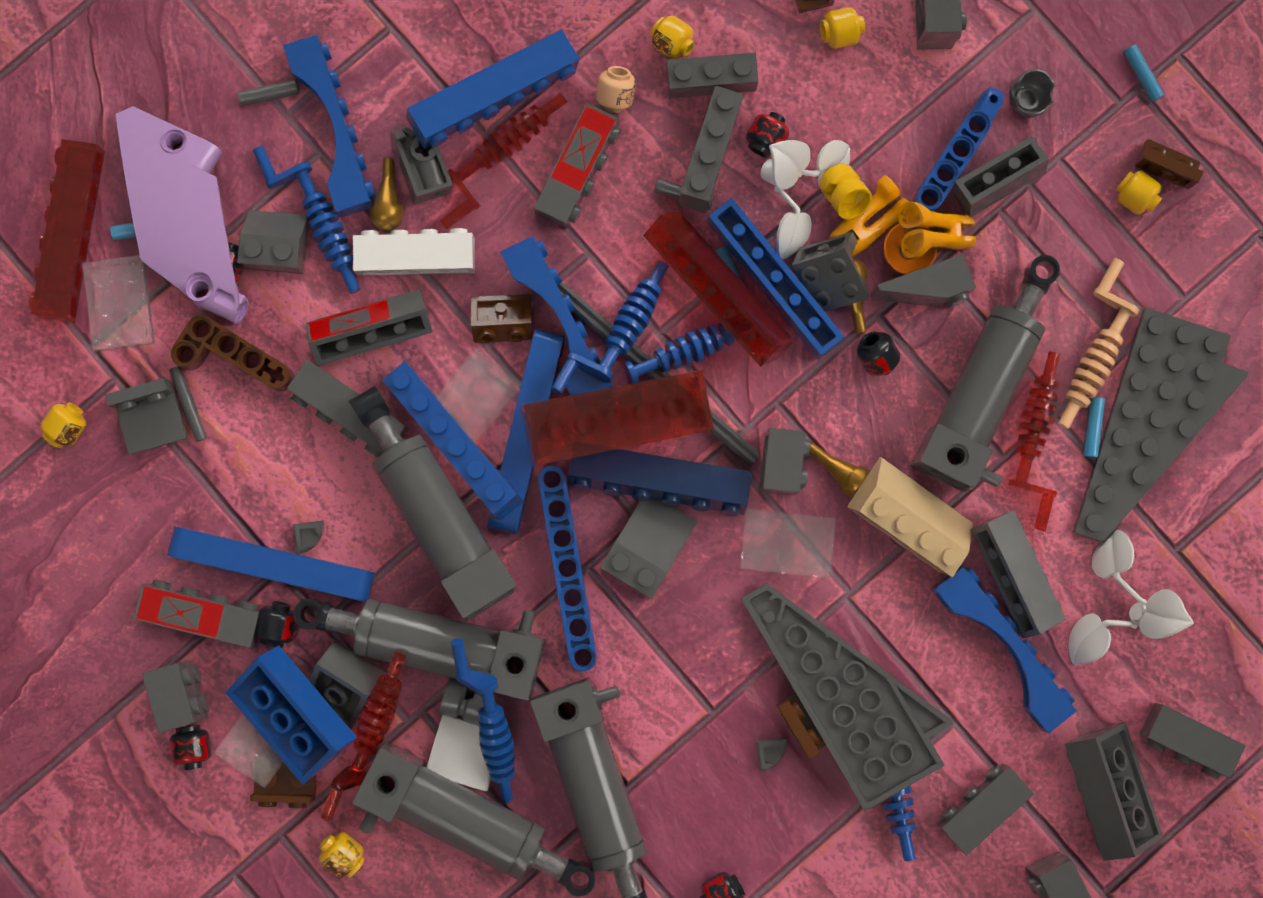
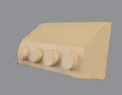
(913, 518)

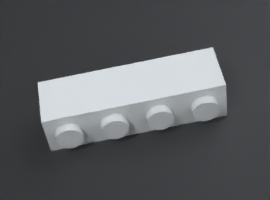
(414, 253)

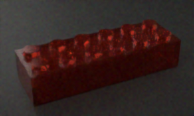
(616, 417)

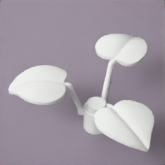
(783, 170)
(1157, 618)

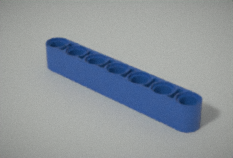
(535, 387)
(560, 554)
(270, 564)

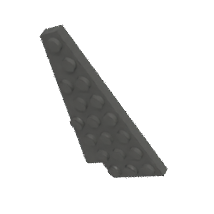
(1162, 402)
(861, 711)

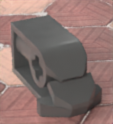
(424, 176)

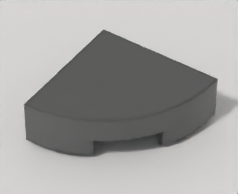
(307, 535)
(770, 752)

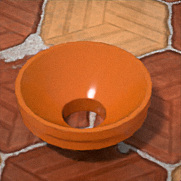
(895, 261)

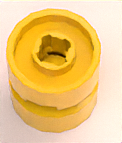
(845, 191)

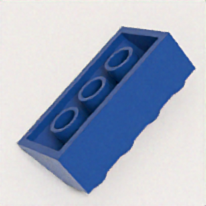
(290, 714)

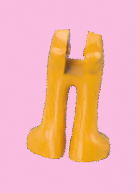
(885, 193)
(919, 241)

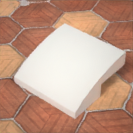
(458, 754)

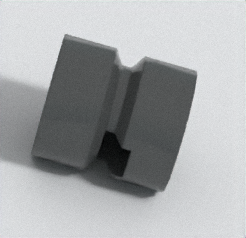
(461, 701)

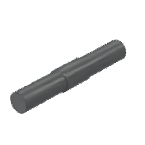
(188, 403)

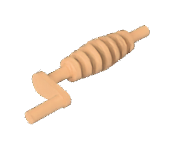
(1099, 358)

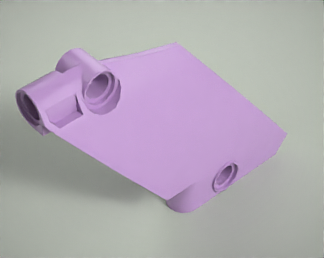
(179, 210)

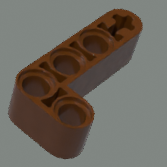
(238, 356)

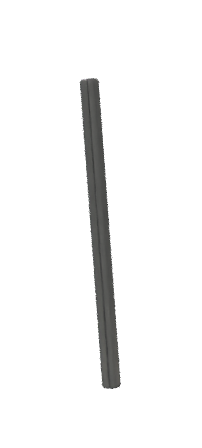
(636, 356)

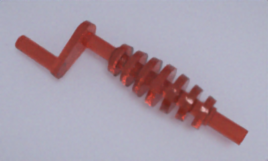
(492, 151)
(1034, 428)
(372, 726)

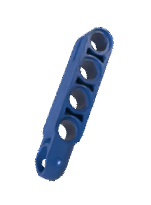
(982, 113)

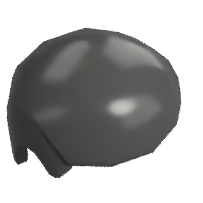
(1031, 93)

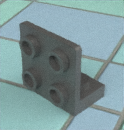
(830, 272)
(148, 415)

